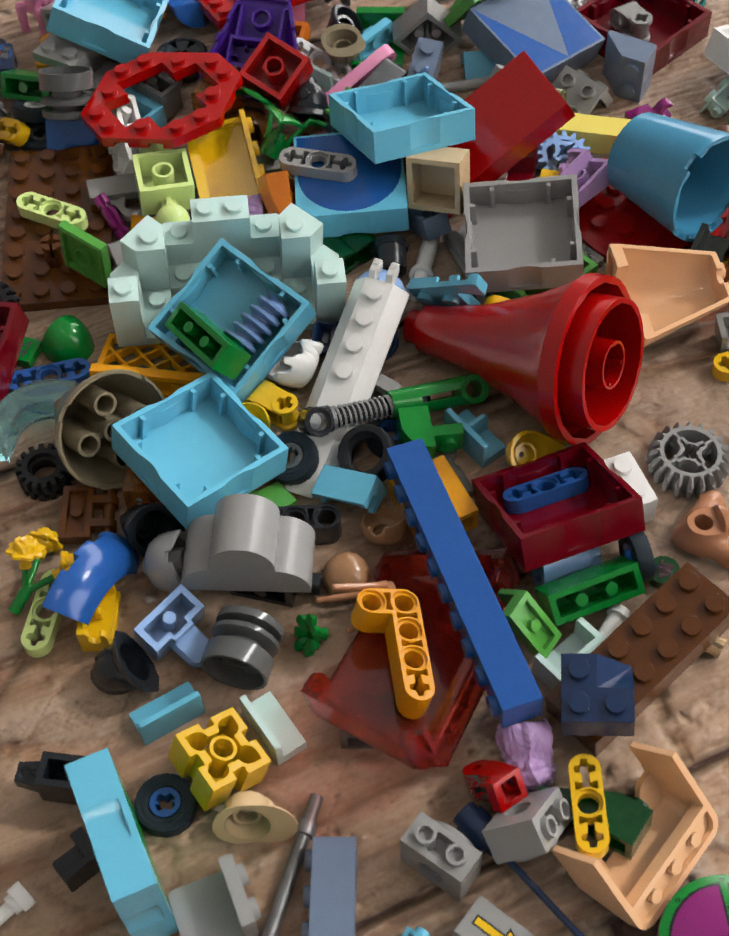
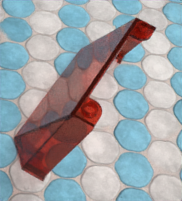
(361, 688)

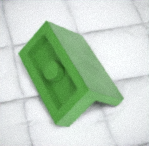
(529, 621)

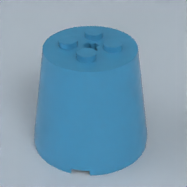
(672, 172)

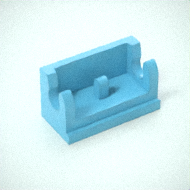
(349, 487)

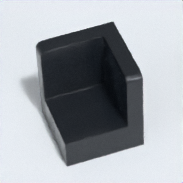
(78, 863)

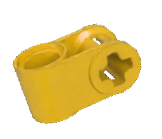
(278, 403)

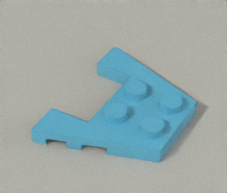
(448, 293)

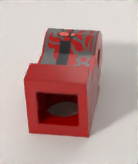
(489, 782)

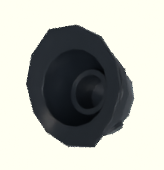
(309, 101)
(145, 522)
(124, 667)

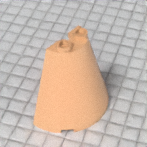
(669, 285)

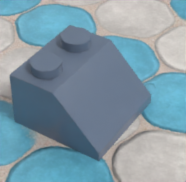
(628, 65)

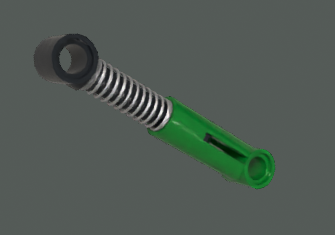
(411, 396)

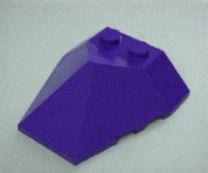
(248, 25)

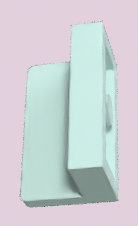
(273, 727)

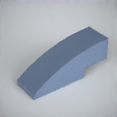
(428, 223)

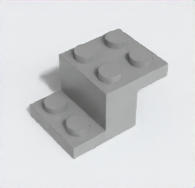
(62, 52)

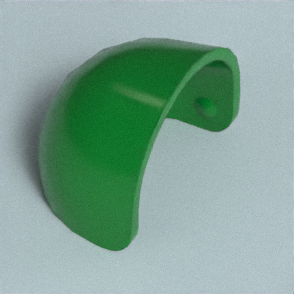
(67, 340)

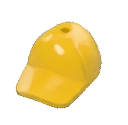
(531, 446)

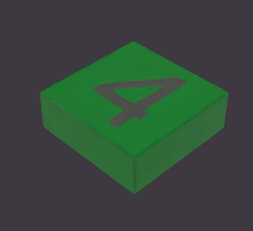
(29, 352)

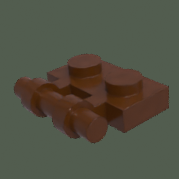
(78, 511)

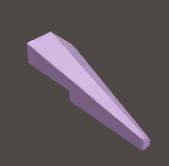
(590, 173)

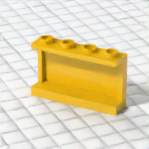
(226, 160)

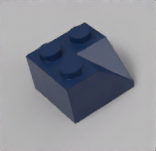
(596, 696)

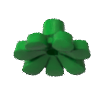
(308, 634)

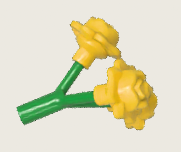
(34, 548)

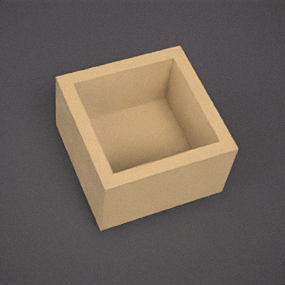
(437, 180)

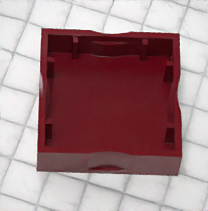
(674, 25)
(566, 527)

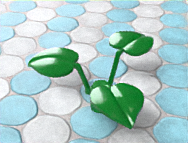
(275, 141)

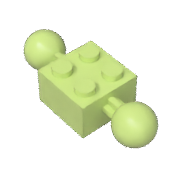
(164, 183)

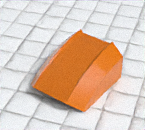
(277, 190)

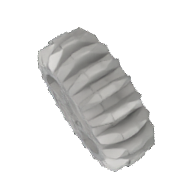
(687, 469)

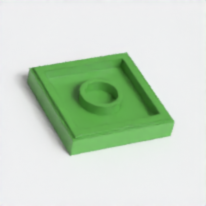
(85, 253)

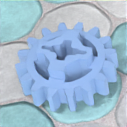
(557, 150)

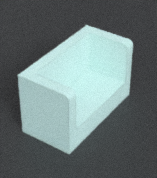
(581, 641)

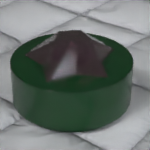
(664, 569)

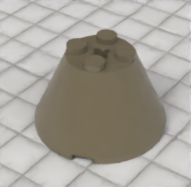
(85, 423)

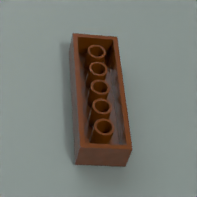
(660, 640)

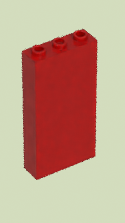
(512, 118)

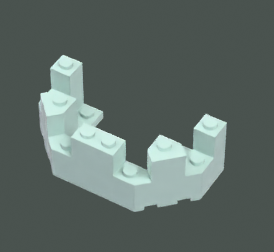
(165, 255)

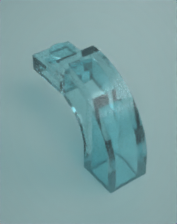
(25, 407)

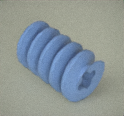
(258, 323)

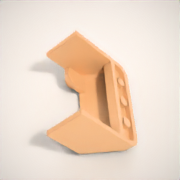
(674, 843)

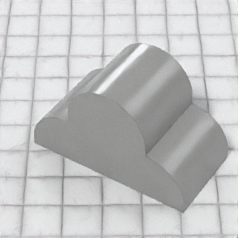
(248, 548)

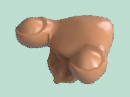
(705, 529)

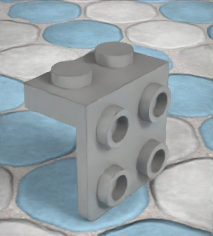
(582, 91)
(216, 904)

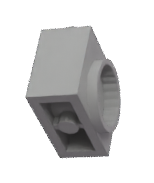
(528, 827)
(441, 855)

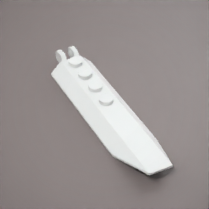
(354, 357)

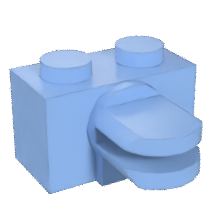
(174, 628)

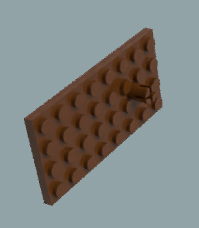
(32, 250)

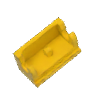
(102, 624)

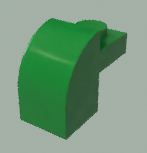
(416, 423)

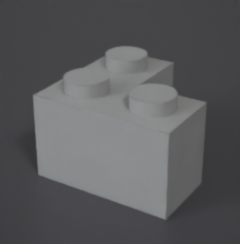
(425, 21)

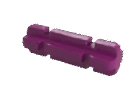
(111, 215)

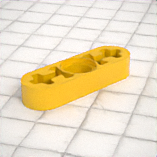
(581, 830)

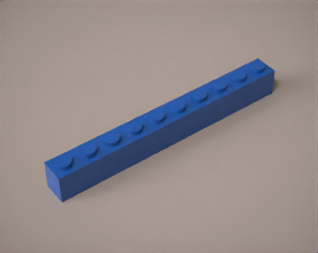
(463, 585)

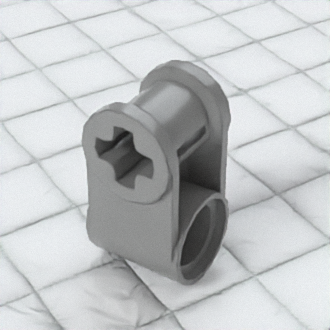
(631, 20)

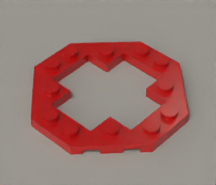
(144, 131)

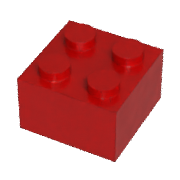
(276, 70)

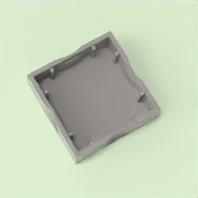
(523, 232)

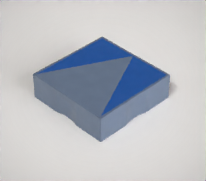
(547, 30)

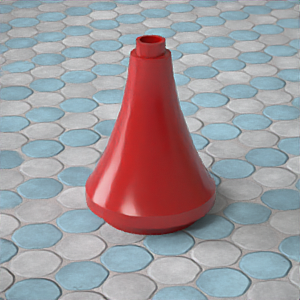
(555, 353)

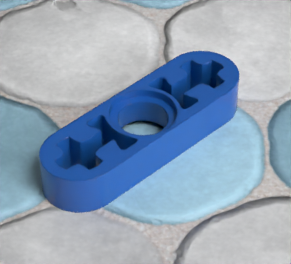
(68, 367)
(558, 487)

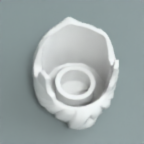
(297, 364)

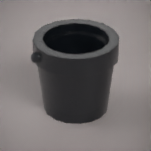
(391, 249)

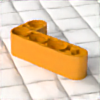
(400, 618)

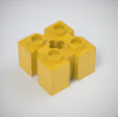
(218, 758)

